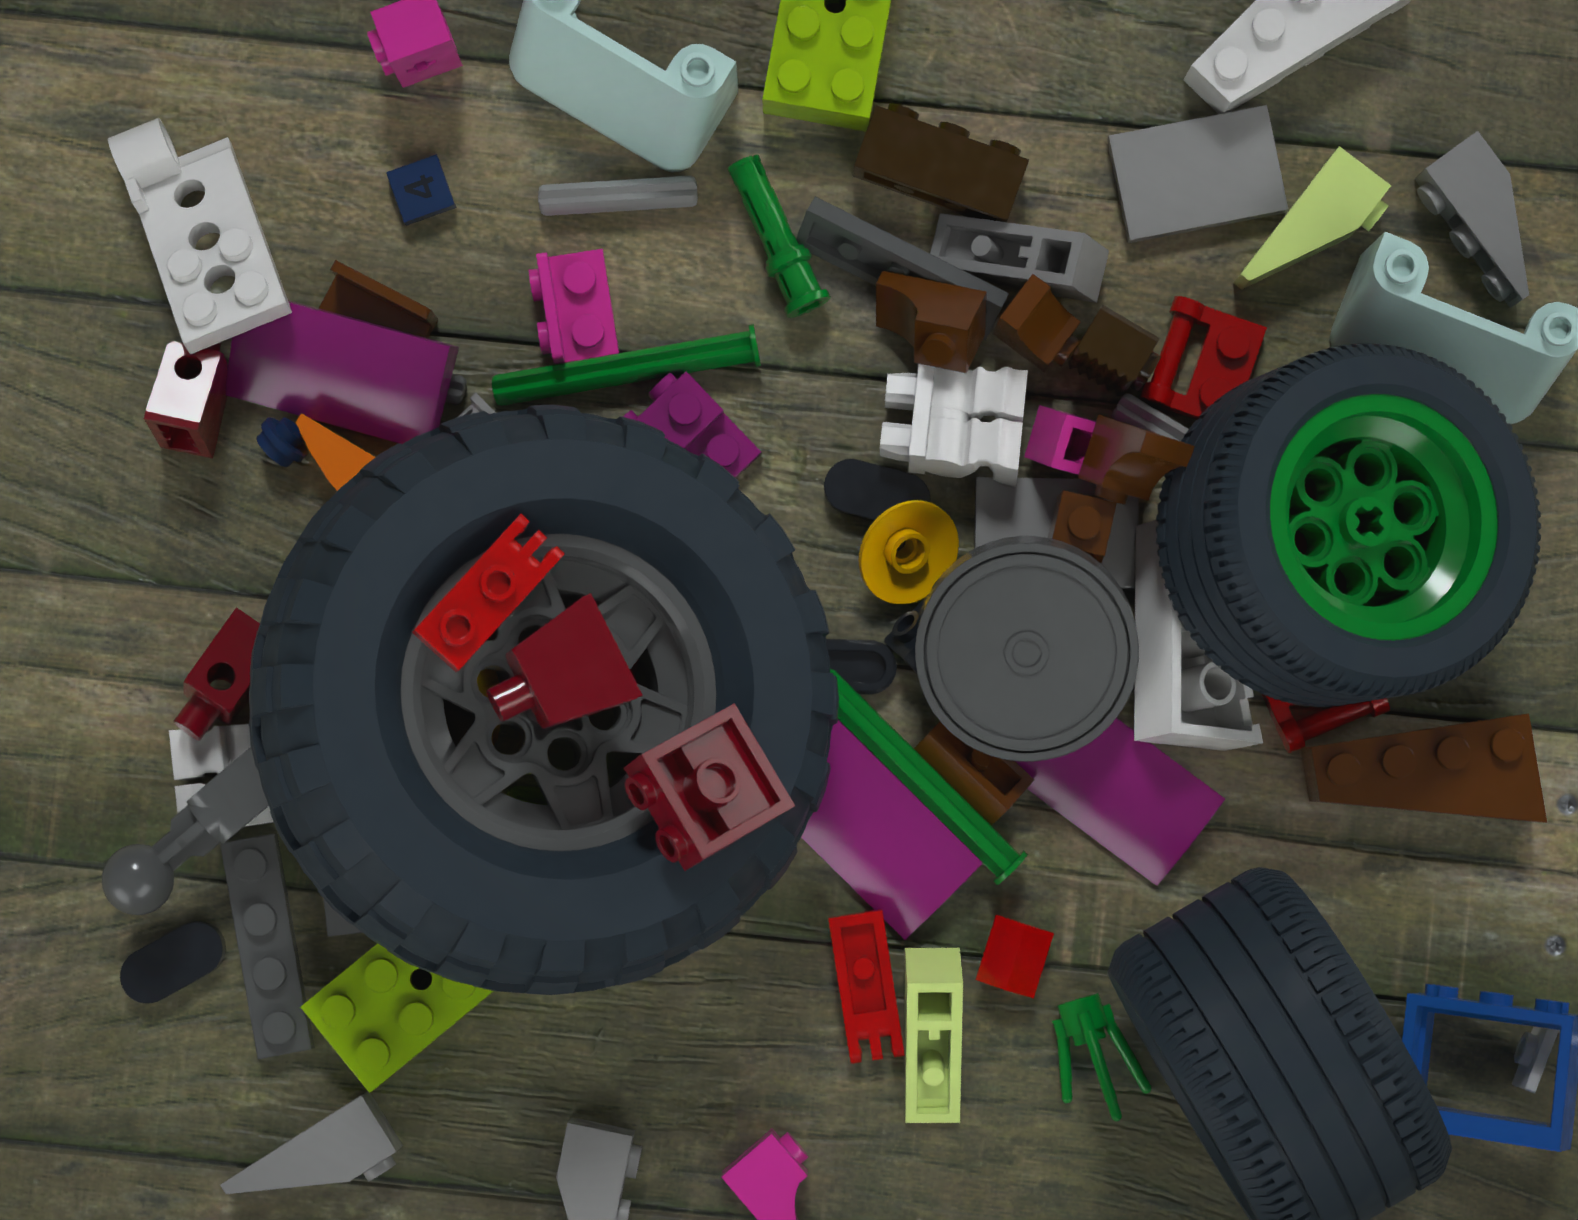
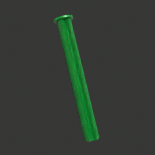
(626, 367)
(926, 783)

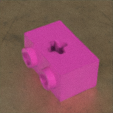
(413, 41)

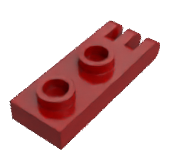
(486, 595)
(866, 983)

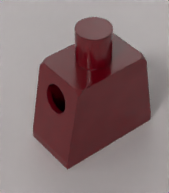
(188, 399)
(224, 659)
(566, 670)

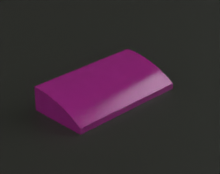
(343, 373)
(1127, 799)
(885, 838)

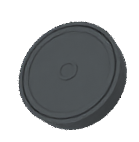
(1026, 648)

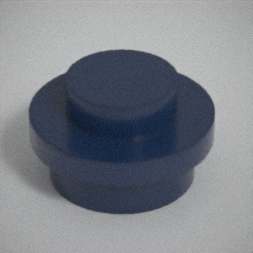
(282, 441)

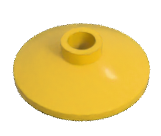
(927, 553)

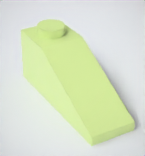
(1326, 213)
(933, 1034)

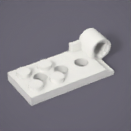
(156, 186)

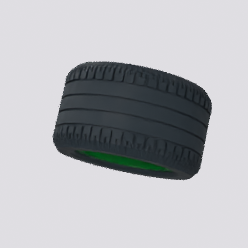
(1438, 497)
(1281, 1054)

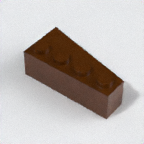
(1450, 769)

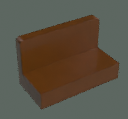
(370, 301)
(982, 780)

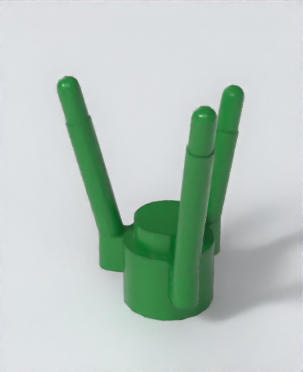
(1085, 1022)

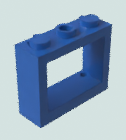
(1499, 1007)

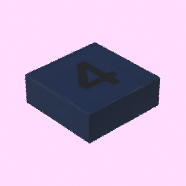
(421, 190)

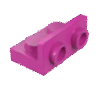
(575, 306)

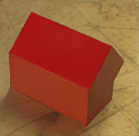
(1014, 956)

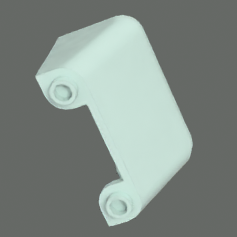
(617, 92)
(1509, 366)

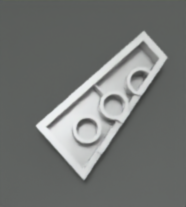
(1276, 41)
(1177, 688)

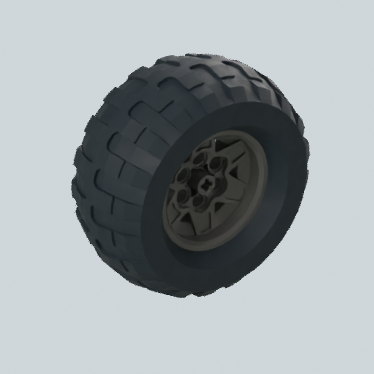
(416, 830)

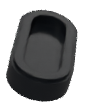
(870, 489)
(863, 664)
(173, 962)

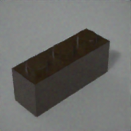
(940, 164)

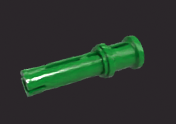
(786, 258)

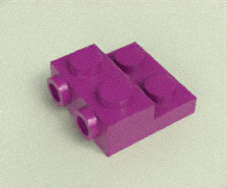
(697, 423)

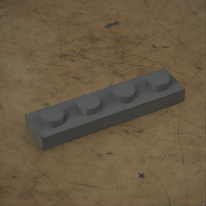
(869, 251)
(267, 945)

